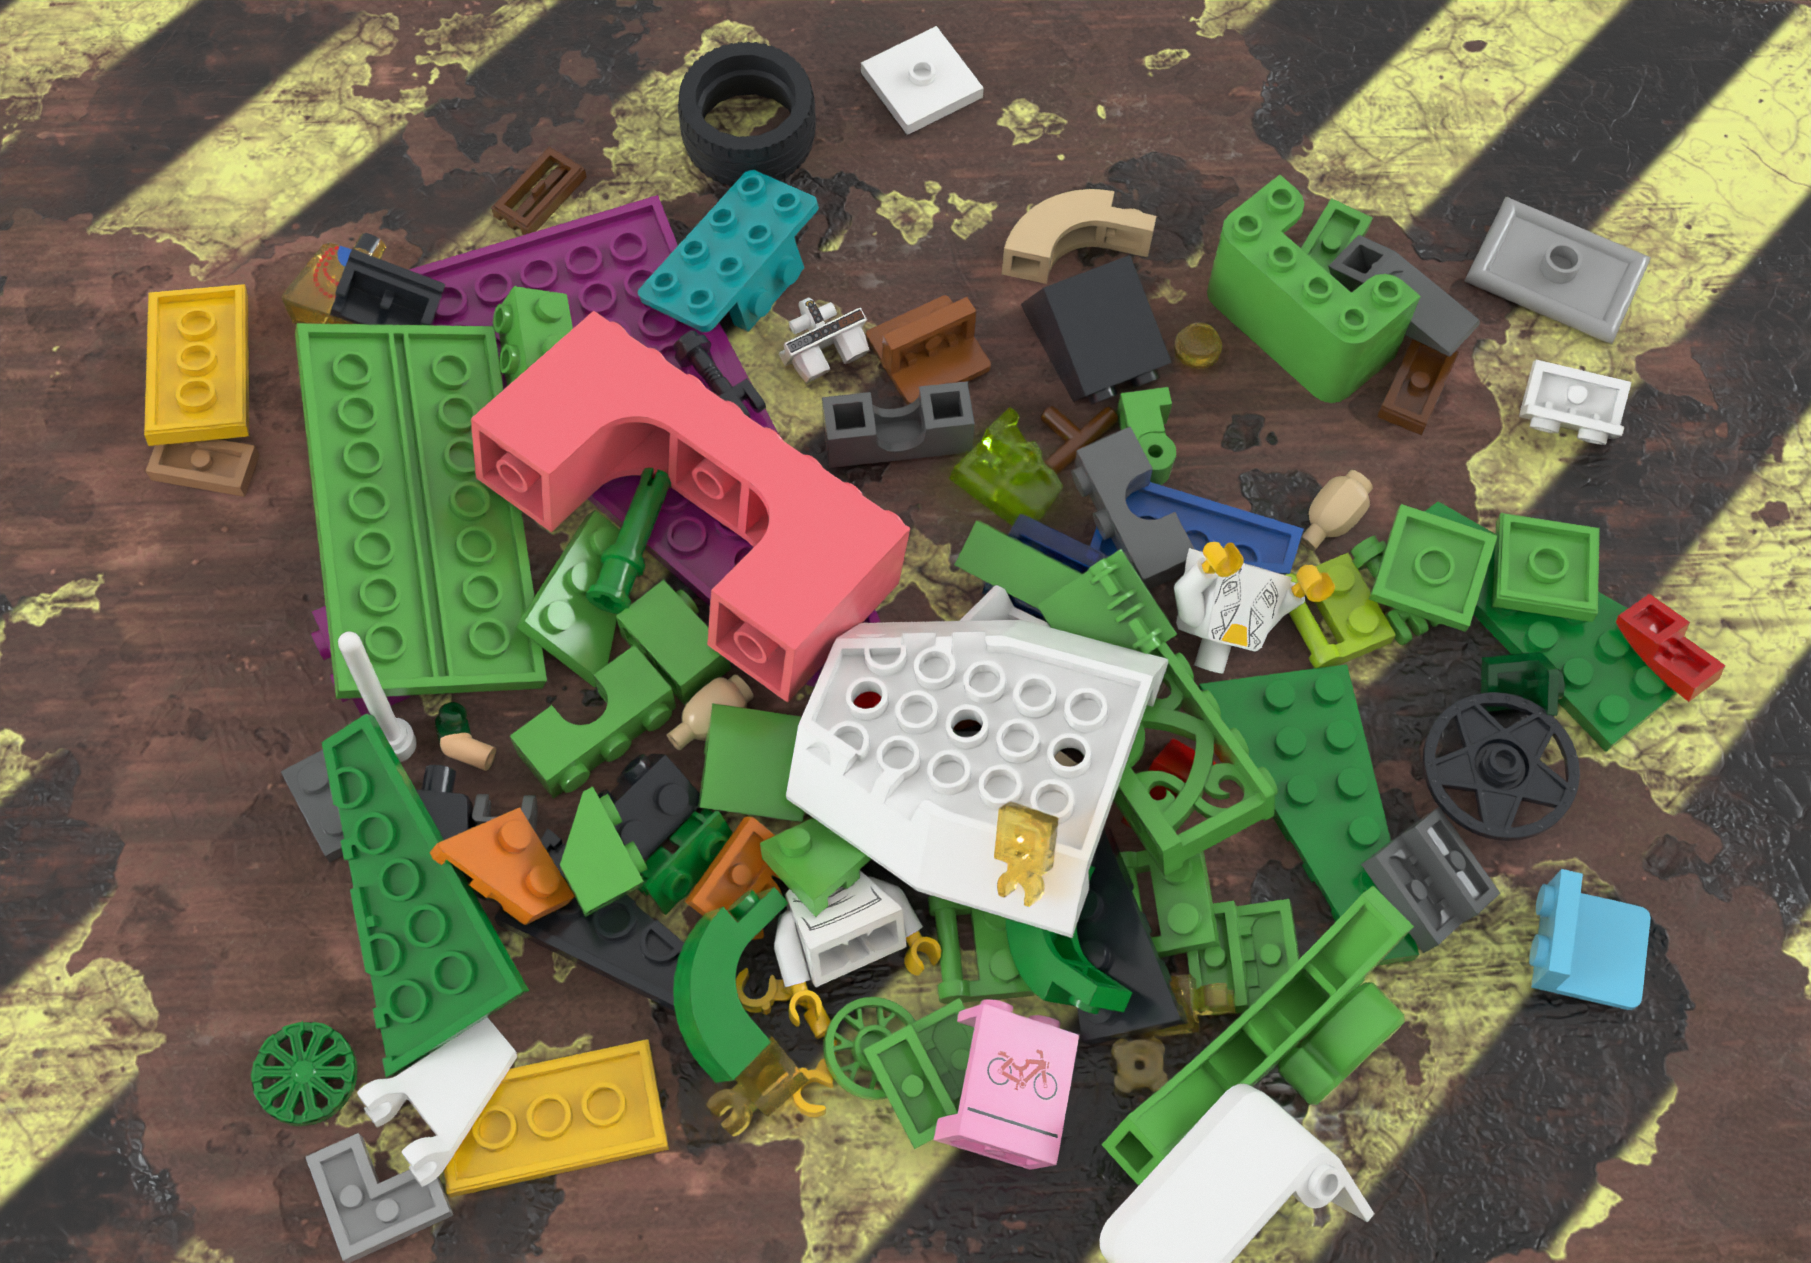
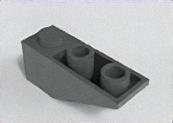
(1438, 317)

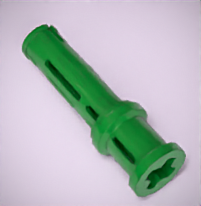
(624, 559)

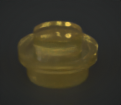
(1198, 345)

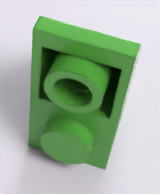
(596, 859)

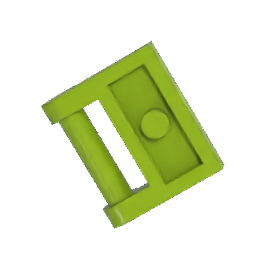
(1349, 613)

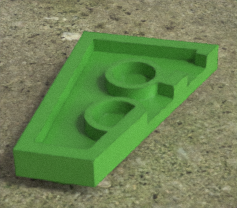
(561, 614)
(813, 862)

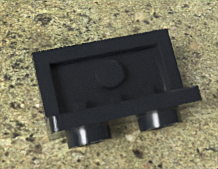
(651, 801)

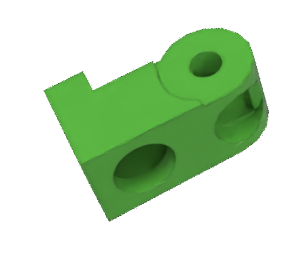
(1146, 414)

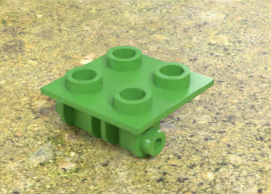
(1110, 607)

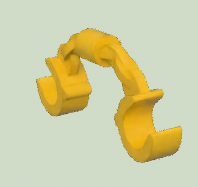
(778, 992)

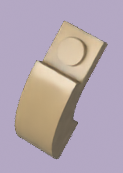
(1070, 223)

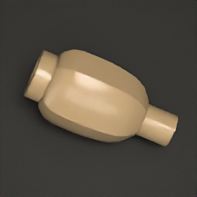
(1337, 508)
(698, 710)

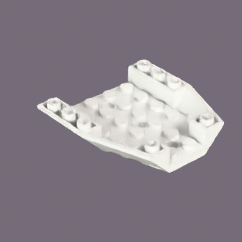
(931, 800)

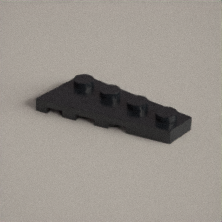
(612, 941)
(1119, 944)

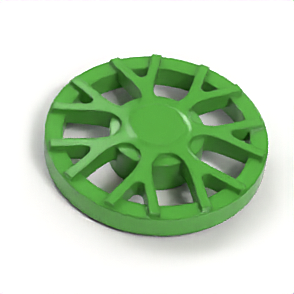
(865, 1038)

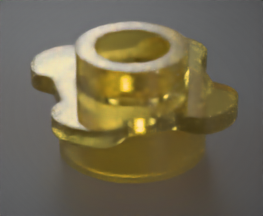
(1147, 1051)

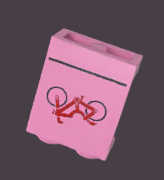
(1012, 1087)

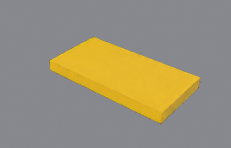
(197, 365)
(562, 1119)

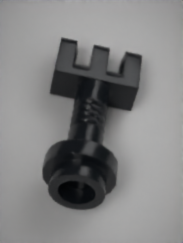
(693, 350)

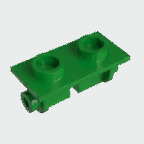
(673, 876)

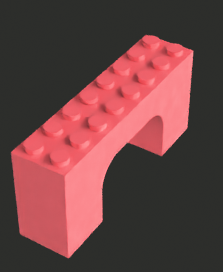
(613, 407)

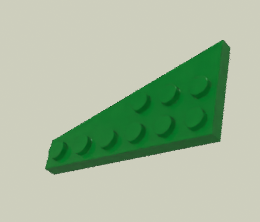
(1603, 676)
(1316, 750)
(417, 922)

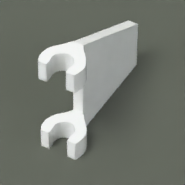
(447, 1091)

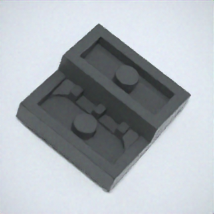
(1431, 879)

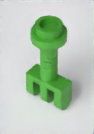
(1369, 555)

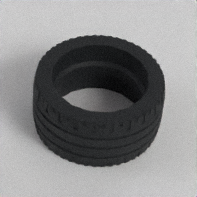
(746, 71)

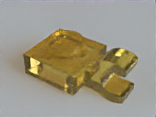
(1201, 1001)

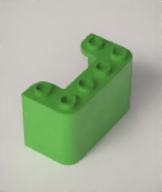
(1298, 309)

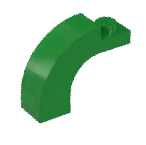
(1059, 970)
(705, 985)

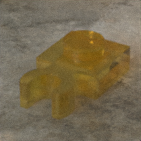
(1028, 845)
(761, 1085)

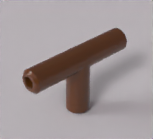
(1073, 436)

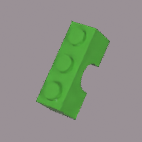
(566, 752)

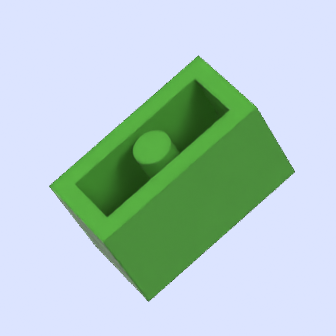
(673, 639)

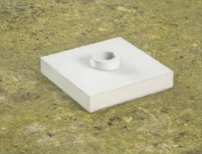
(922, 80)

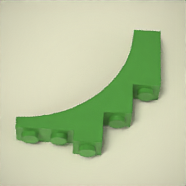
(1262, 1033)

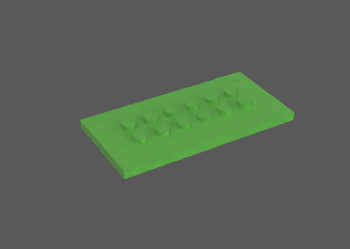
(406, 534)

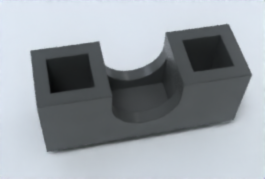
(931, 426)
(1109, 474)

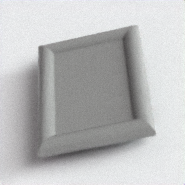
(1558, 270)

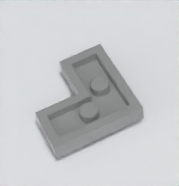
(368, 1212)

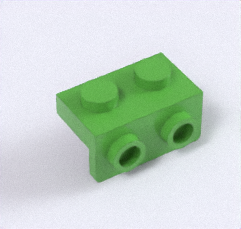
(528, 327)

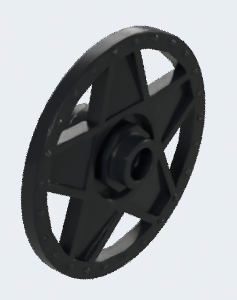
(1501, 766)

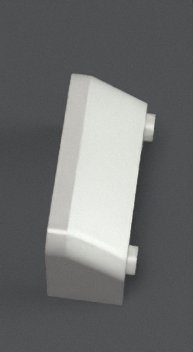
(1227, 1185)

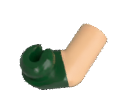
(456, 738)

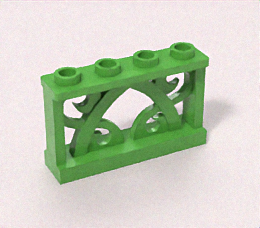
(1158, 820)

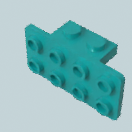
(734, 256)

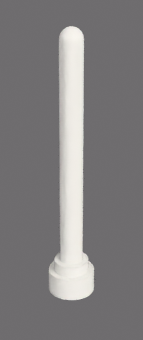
(395, 729)

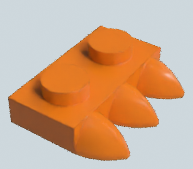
(735, 871)

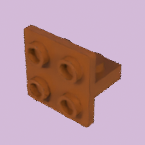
(930, 346)

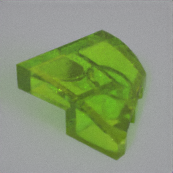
(1008, 472)

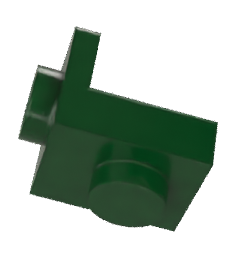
(1525, 676)

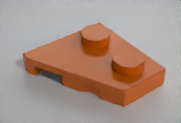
(508, 866)

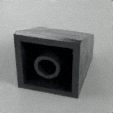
(1098, 330)

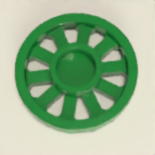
(304, 1073)

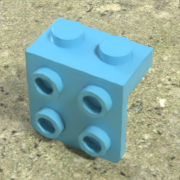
(1589, 944)

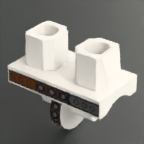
(843, 332)

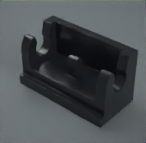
(384, 293)

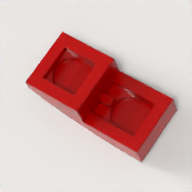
(1660, 641)

